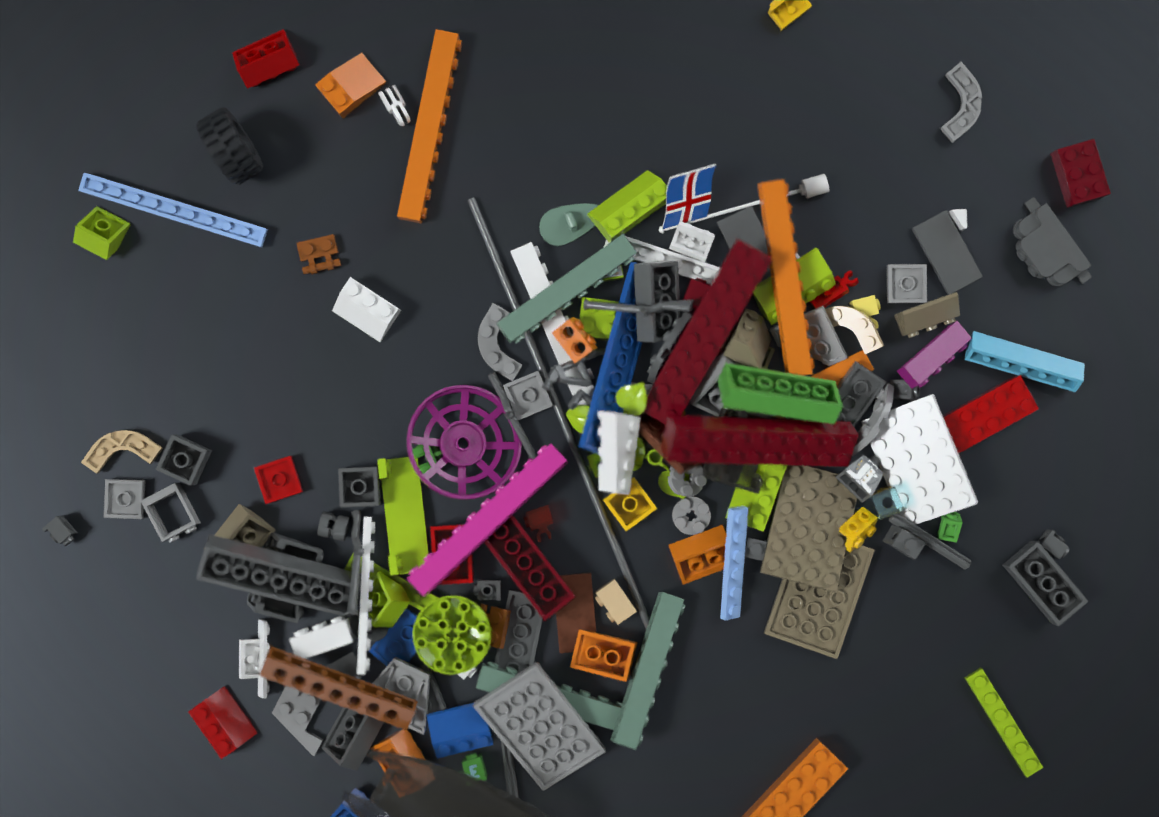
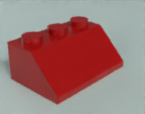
(265, 59)
(223, 722)

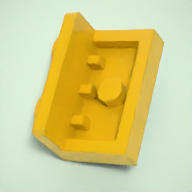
(787, 11)
(858, 528)

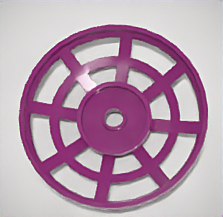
(462, 430)

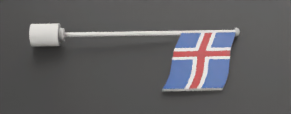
(690, 196)

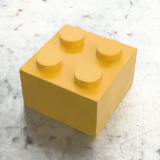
(632, 507)

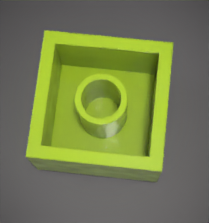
(597, 322)

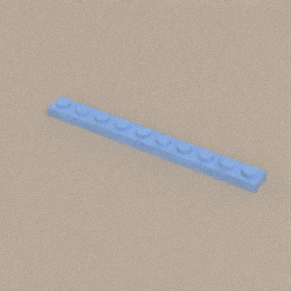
(173, 210)

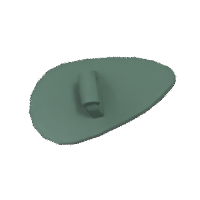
(566, 223)

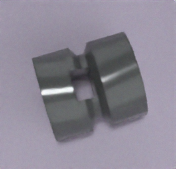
(340, 528)

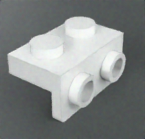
(692, 241)

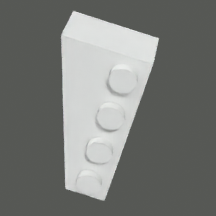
(617, 451)

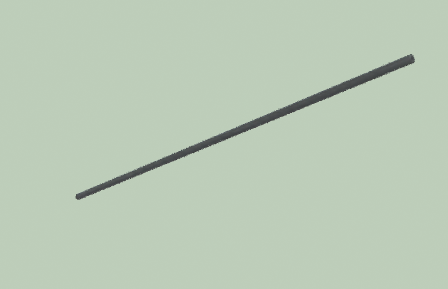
(562, 418)

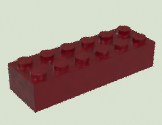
(529, 569)

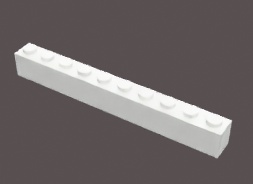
(535, 281)

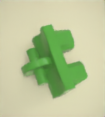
(419, 452)

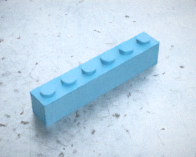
(1025, 361)

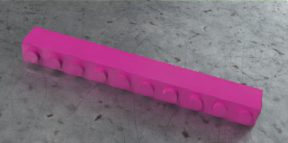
(487, 520)

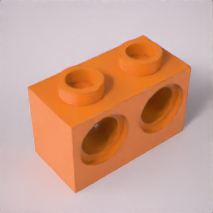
(570, 343)

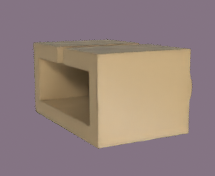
(615, 601)

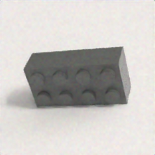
(655, 284)
(1045, 583)

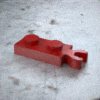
(836, 292)

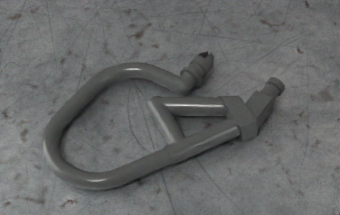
(558, 374)

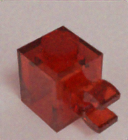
(539, 519)

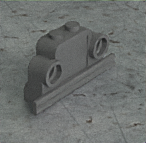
(1049, 247)

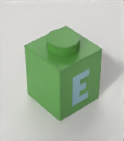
(474, 765)

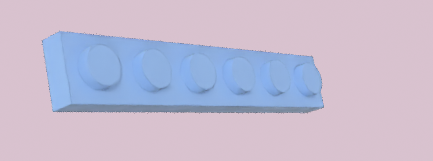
(734, 562)

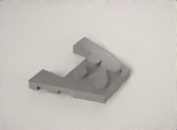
(410, 682)
(295, 713)

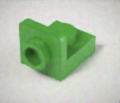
(950, 527)

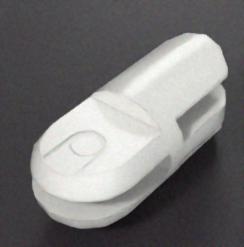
(395, 105)

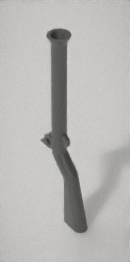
(682, 305)
(509, 414)
(358, 552)

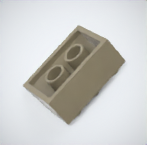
(928, 315)
(749, 340)
(245, 527)

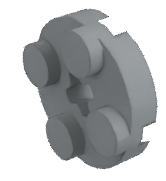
(690, 487)
(682, 521)

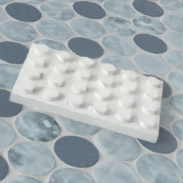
(922, 461)

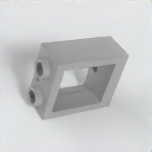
(148, 504)

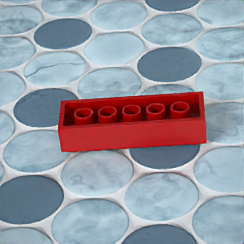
(989, 413)

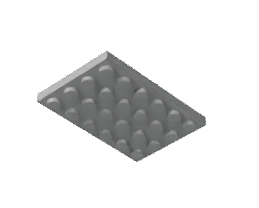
(539, 726)

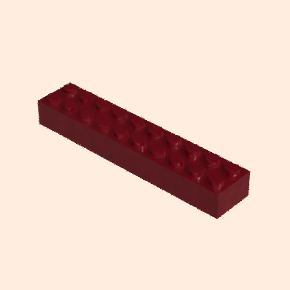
(706, 330)
(758, 441)

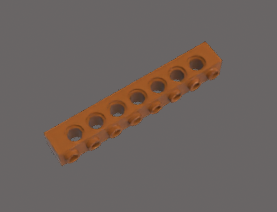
(324, 682)

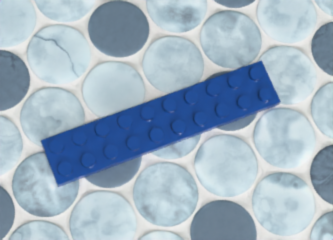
(616, 367)

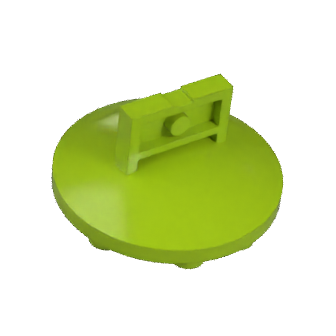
(452, 634)

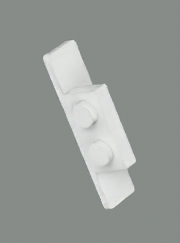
(252, 657)

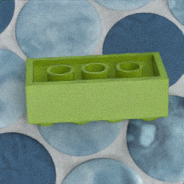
(629, 206)
(815, 279)
(760, 504)

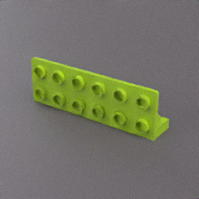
(403, 514)

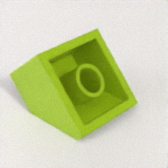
(100, 232)
(388, 601)

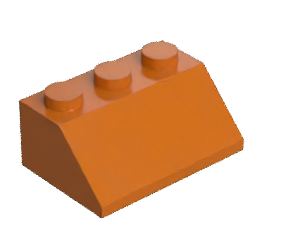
(699, 554)
(400, 743)

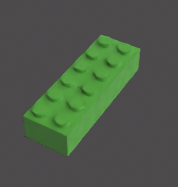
(779, 393)

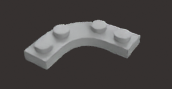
(970, 102)
(489, 345)
(881, 410)

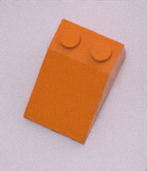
(350, 84)
(604, 655)

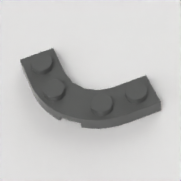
(670, 339)

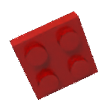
(278, 479)

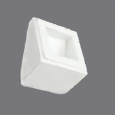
(959, 217)

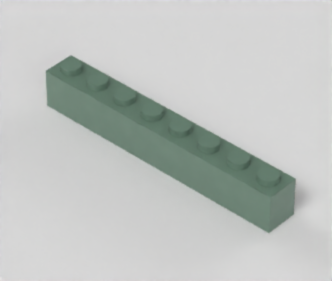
(567, 288)
(647, 670)
(591, 709)

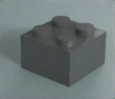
(183, 460)
(359, 487)

